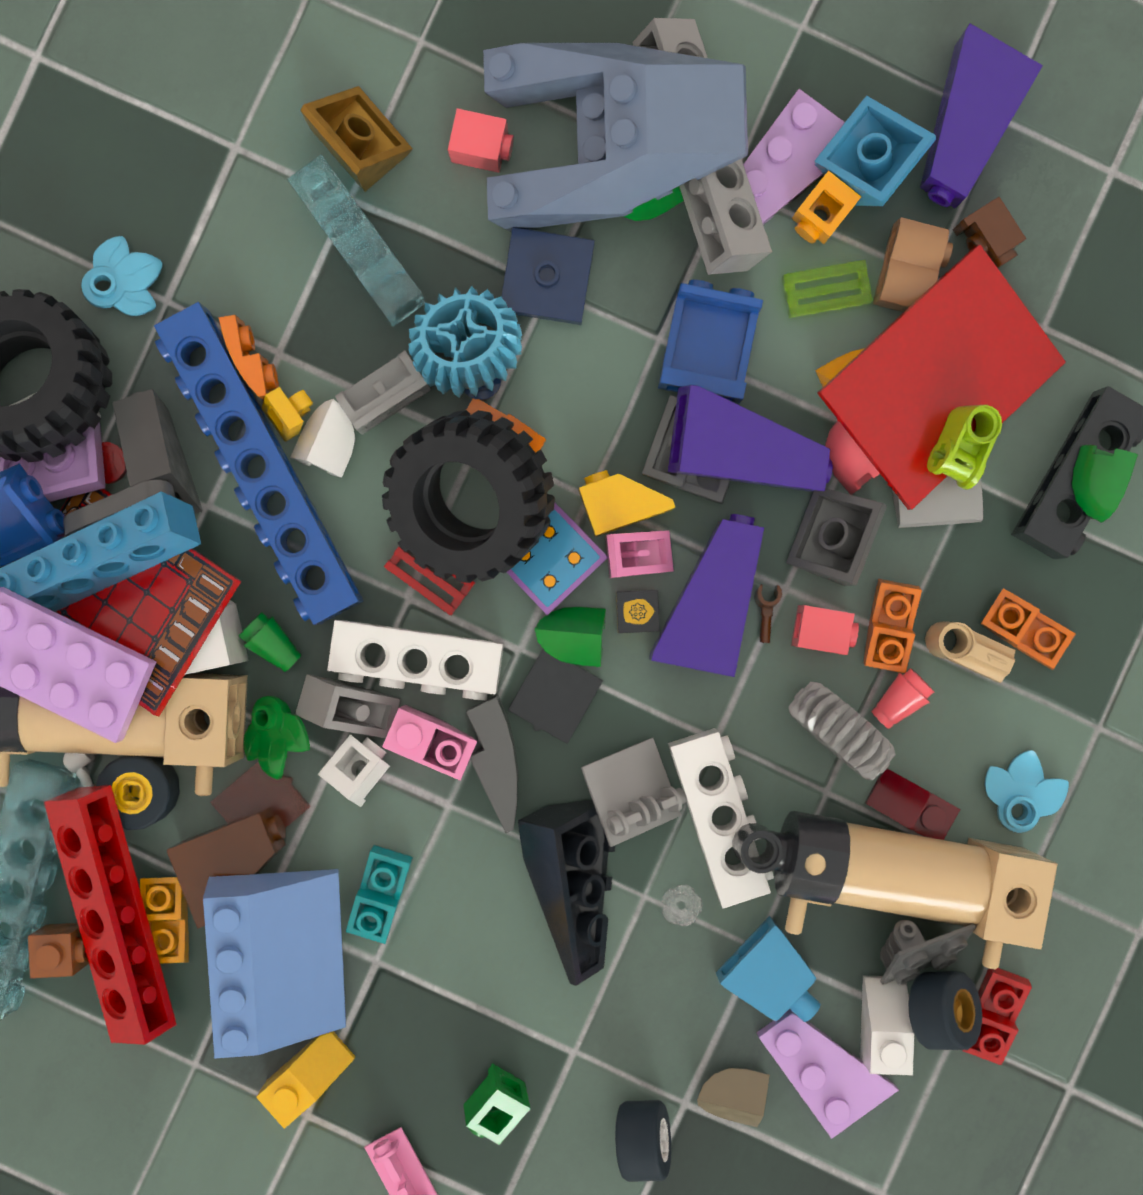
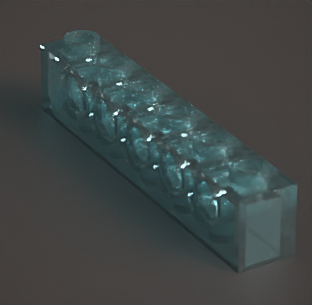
(18, 823)

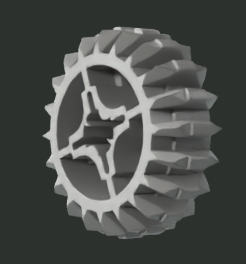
(842, 730)

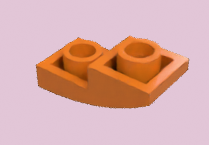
(253, 368)
(891, 626)
(1027, 629)

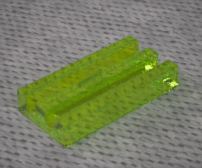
(793, 295)

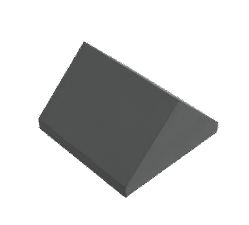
(836, 536)

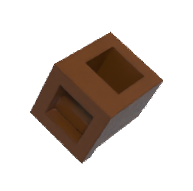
(994, 230)

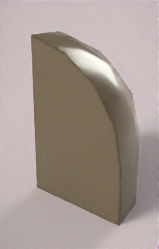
(736, 1095)

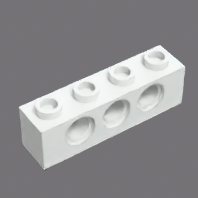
(353, 638)
(690, 755)

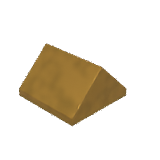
(356, 135)

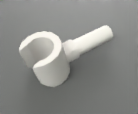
(76, 764)

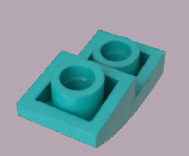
(379, 894)

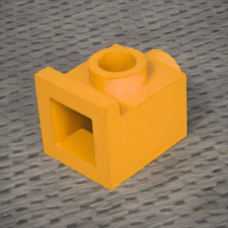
(833, 198)

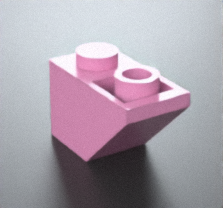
(430, 742)

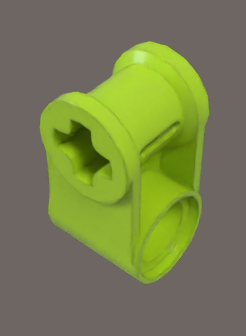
(964, 448)

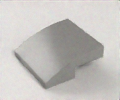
(943, 506)

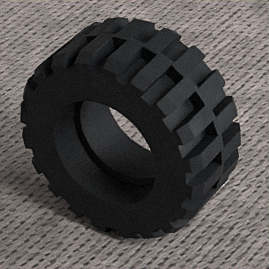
(74, 385)
(428, 524)

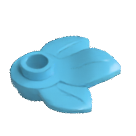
(128, 275)
(1024, 785)

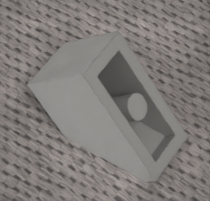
(346, 707)

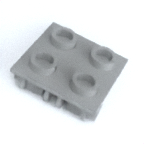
(632, 792)

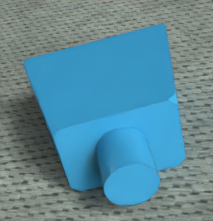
(770, 975)

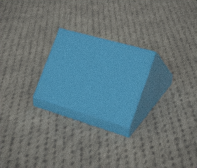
(874, 151)

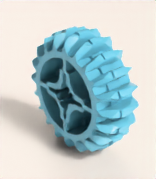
(476, 352)

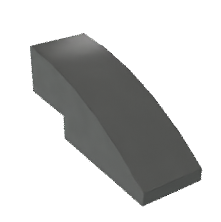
(497, 759)

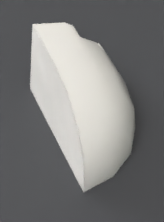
(326, 439)

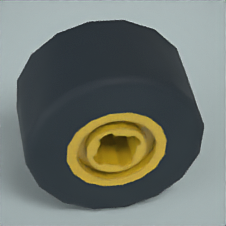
(150, 782)

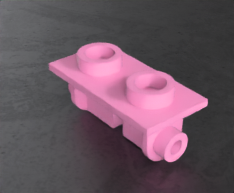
(399, 1165)

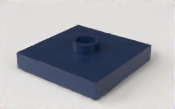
(547, 275)

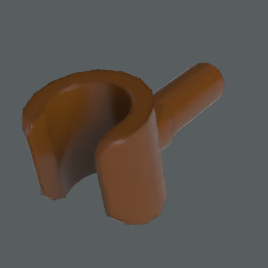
(766, 611)

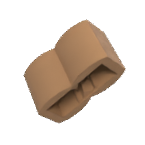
(911, 263)

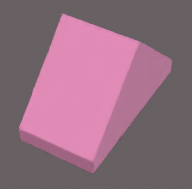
(639, 553)

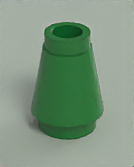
(270, 642)

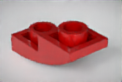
(1001, 1000)

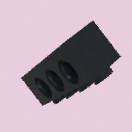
(1039, 523)

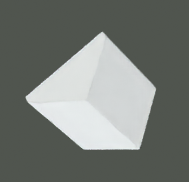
(223, 644)

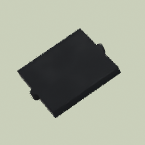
(555, 696)

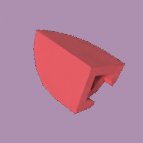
(848, 460)

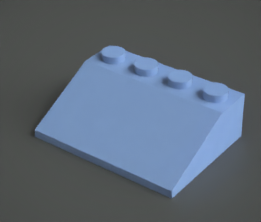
(273, 959)

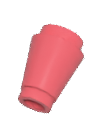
(902, 698)

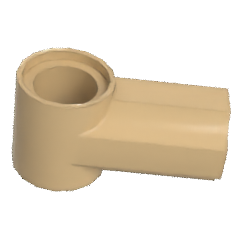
(971, 650)

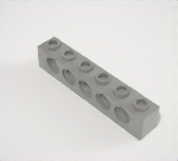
(721, 202)

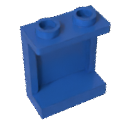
(710, 340)
(26, 516)

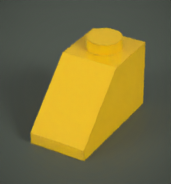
(619, 502)
(305, 1078)

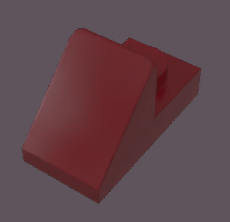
(912, 805)

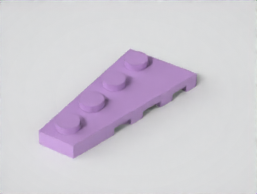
(786, 155)
(70, 473)

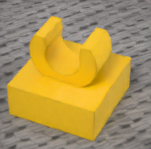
(286, 412)

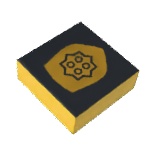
(637, 611)

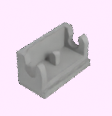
(382, 393)

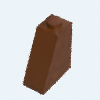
(227, 850)

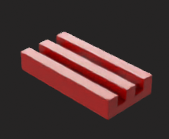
(459, 596)

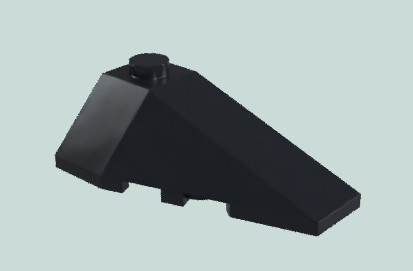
(568, 870)

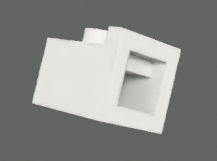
(342, 767)

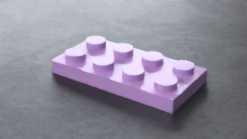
(69, 667)

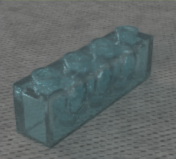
(357, 240)

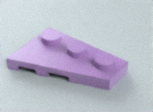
(824, 1073)

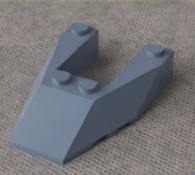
(641, 127)

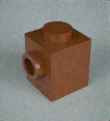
(56, 951)

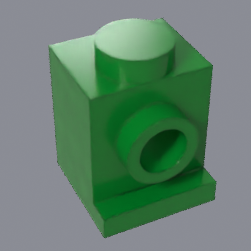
(496, 1105)

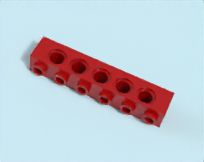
(110, 914)

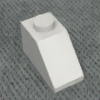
(886, 1028)

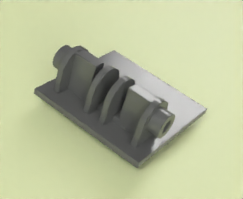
(908, 953)

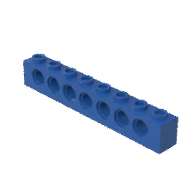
(197, 328)

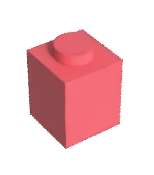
(479, 140)
(824, 630)

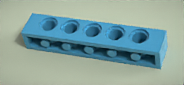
(104, 552)

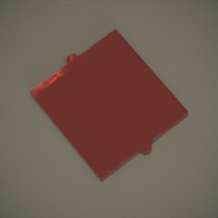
(258, 791)

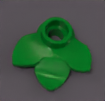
(273, 734)

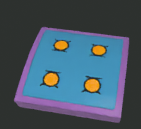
(557, 562)

